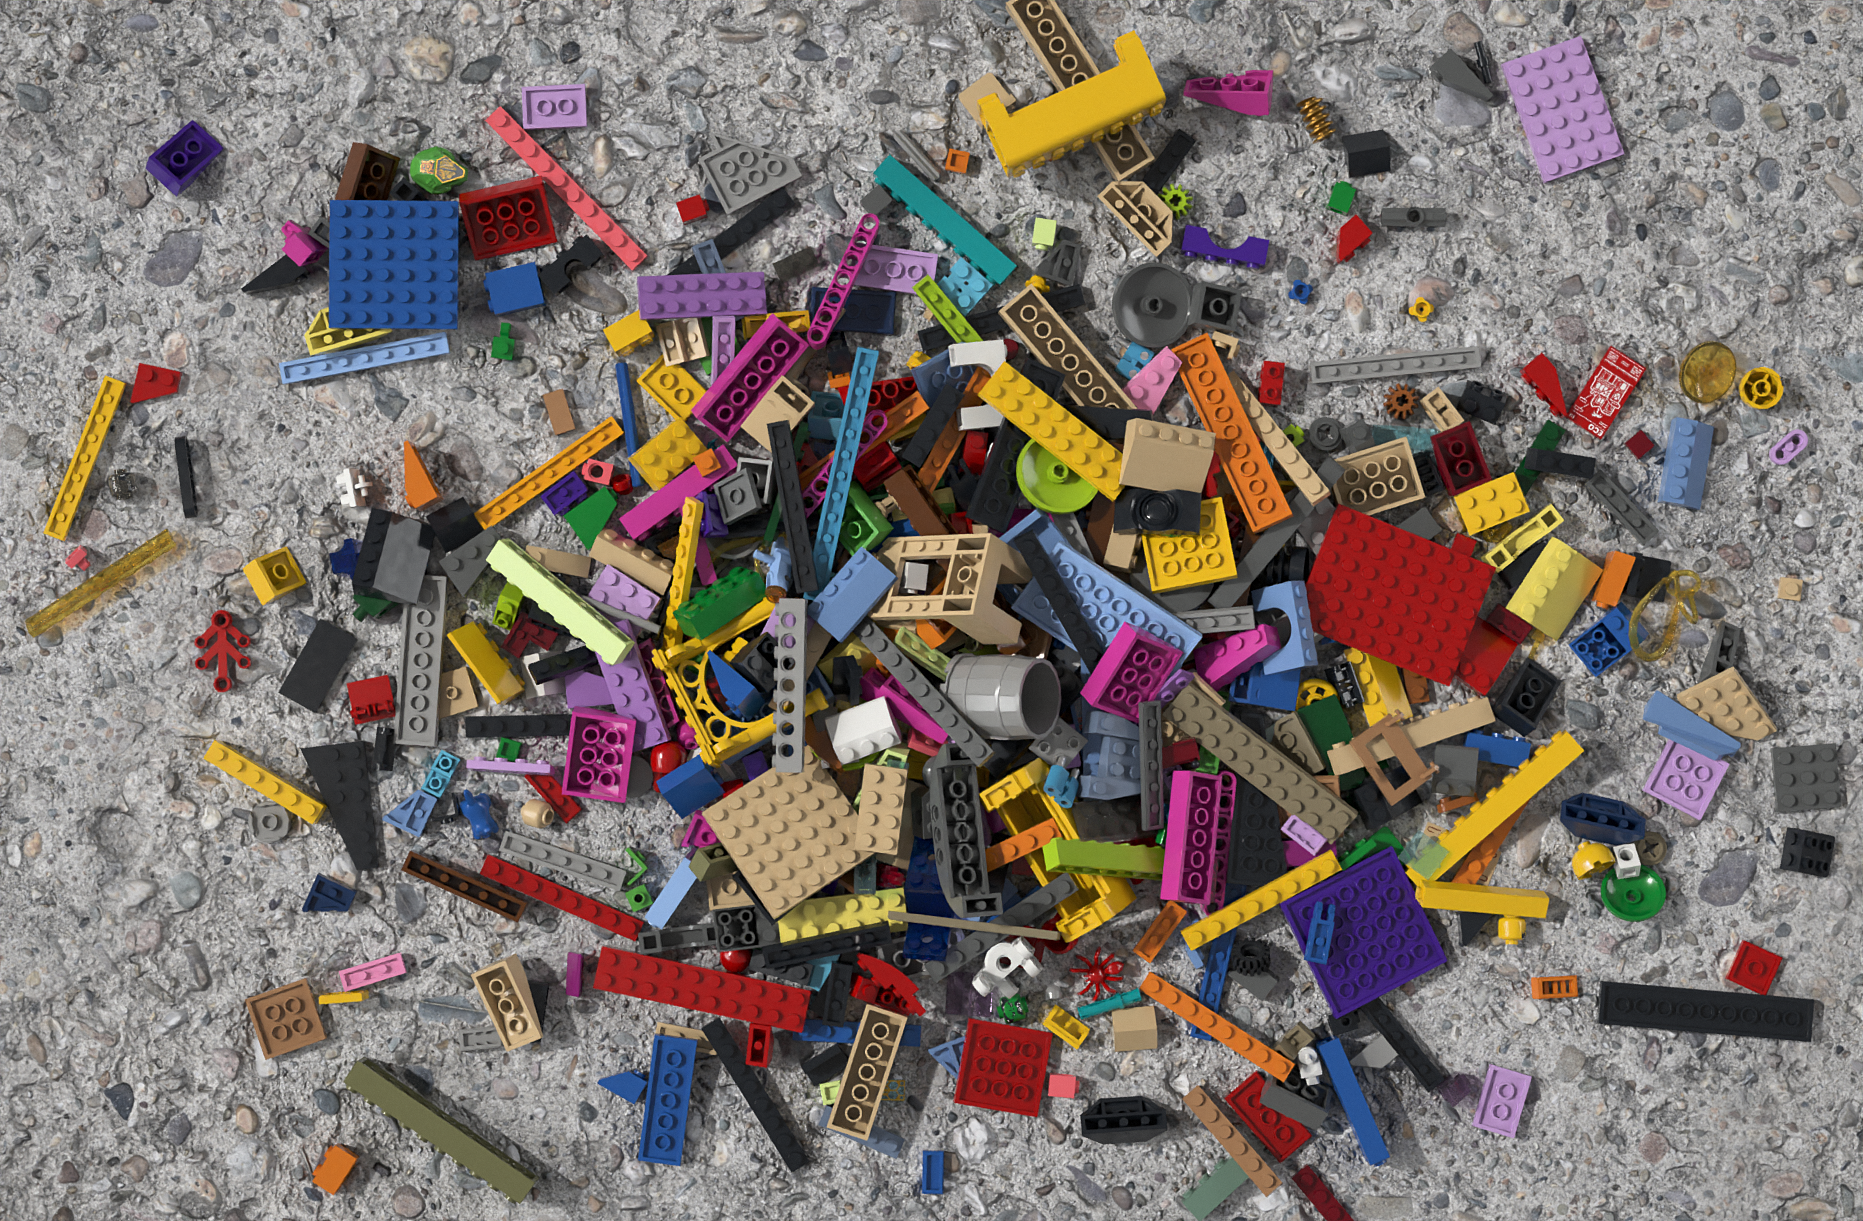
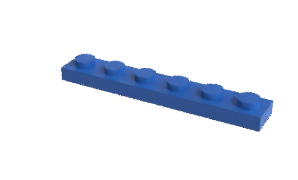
(816, 1031)

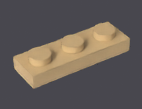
(703, 1043)

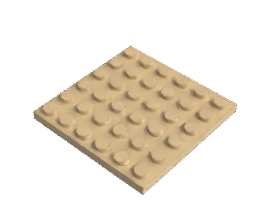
(788, 833)

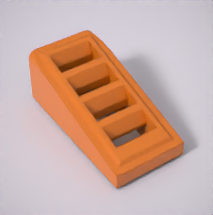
(1540, 987)

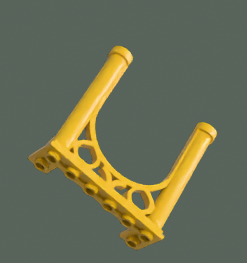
(682, 653)

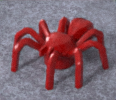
(1097, 974)

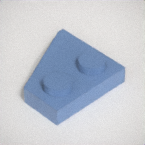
(413, 813)

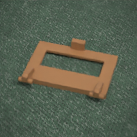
(1402, 749)

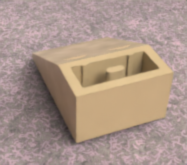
(780, 403)

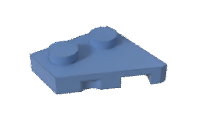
(949, 1054)

